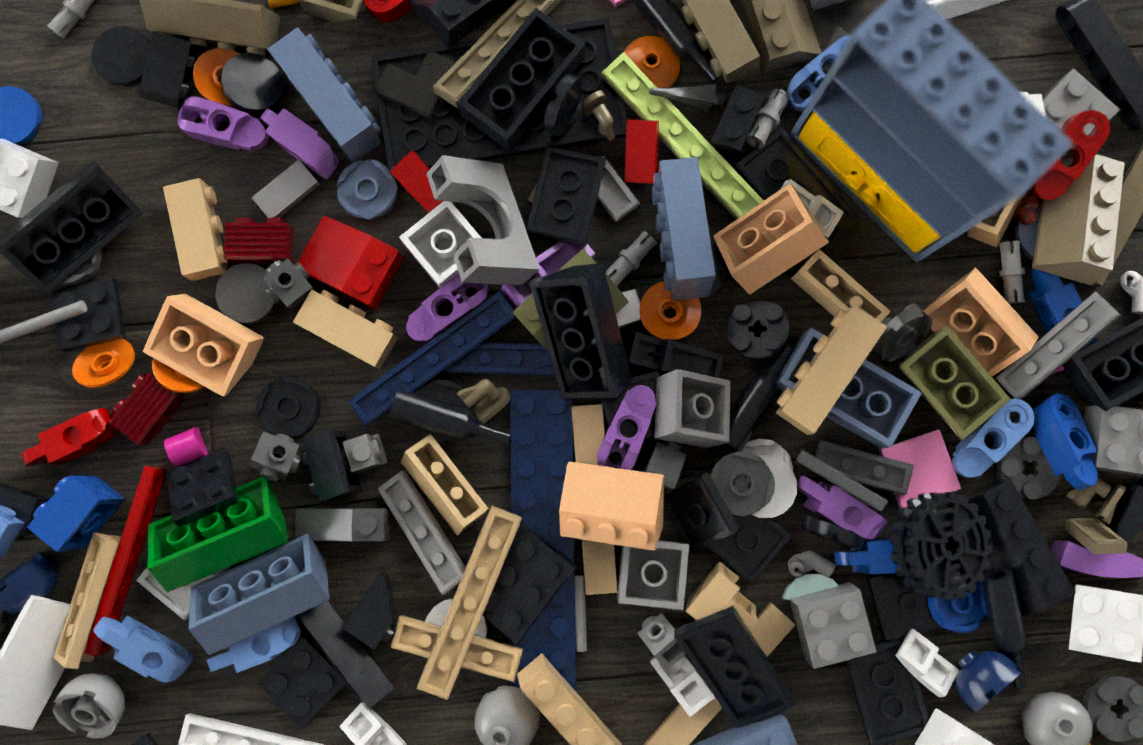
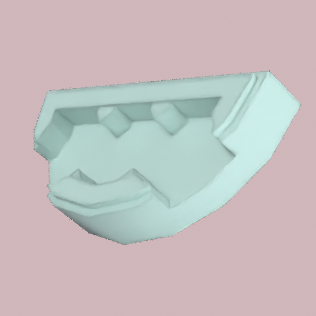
(808, 584)

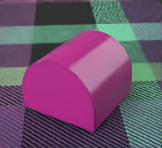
(185, 447)

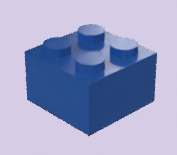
(75, 512)

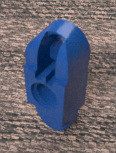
(1053, 300)
(1065, 440)
(871, 559)

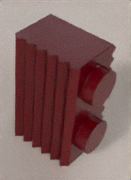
(258, 241)
(145, 409)

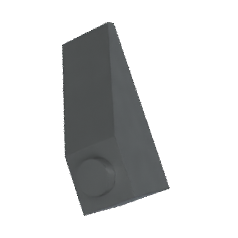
(343, 524)

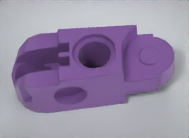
(242, 132)
(300, 142)
(426, 322)
(638, 407)
(841, 508)

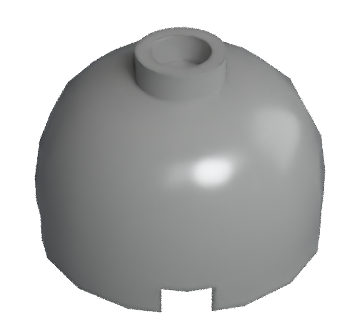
(90, 704)
(506, 717)
(1056, 720)

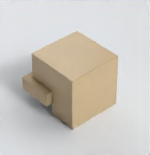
(720, 592)

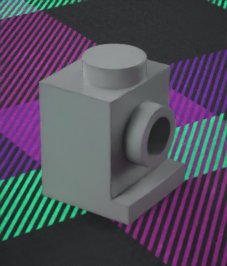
(365, 452)
(659, 637)

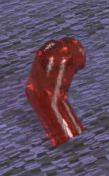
(1026, 207)

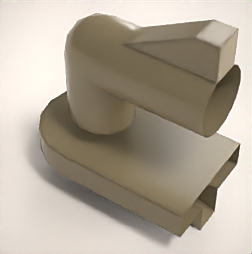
(596, 104)
(494, 399)
(1083, 497)

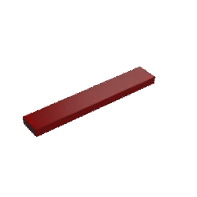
(127, 553)

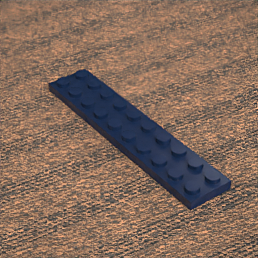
(539, 459)

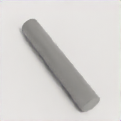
(580, 615)

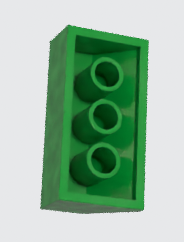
(217, 540)

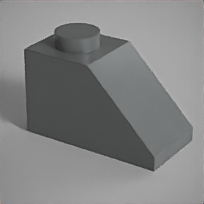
(666, 460)

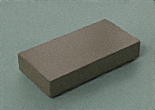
(1095, 536)

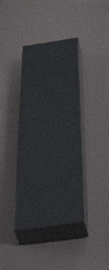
(345, 654)

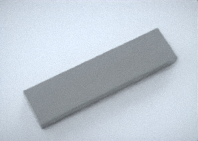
(1058, 346)
(423, 531)

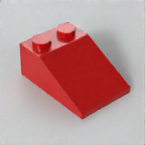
(351, 262)

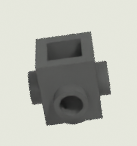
(289, 294)
(265, 455)

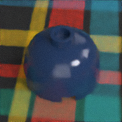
(28, 579)
(984, 677)

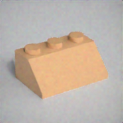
(770, 239)
(982, 322)
(202, 343)
(612, 505)

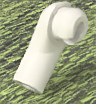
(1133, 284)

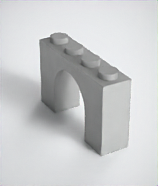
(485, 187)

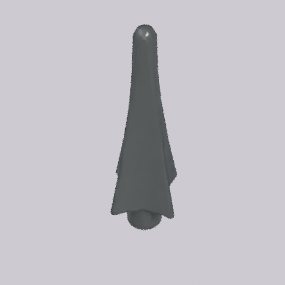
(699, 96)

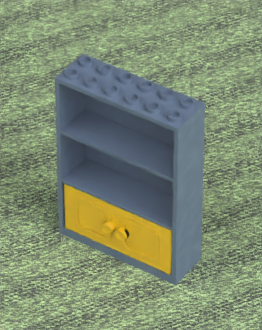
(924, 128)

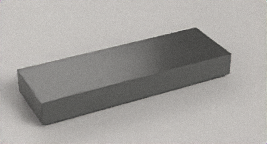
(867, 467)
(841, 480)

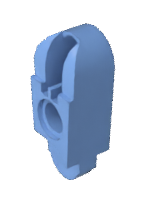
(812, 75)
(972, 454)
(258, 647)
(144, 649)

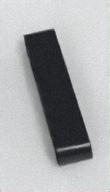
(1105, 57)

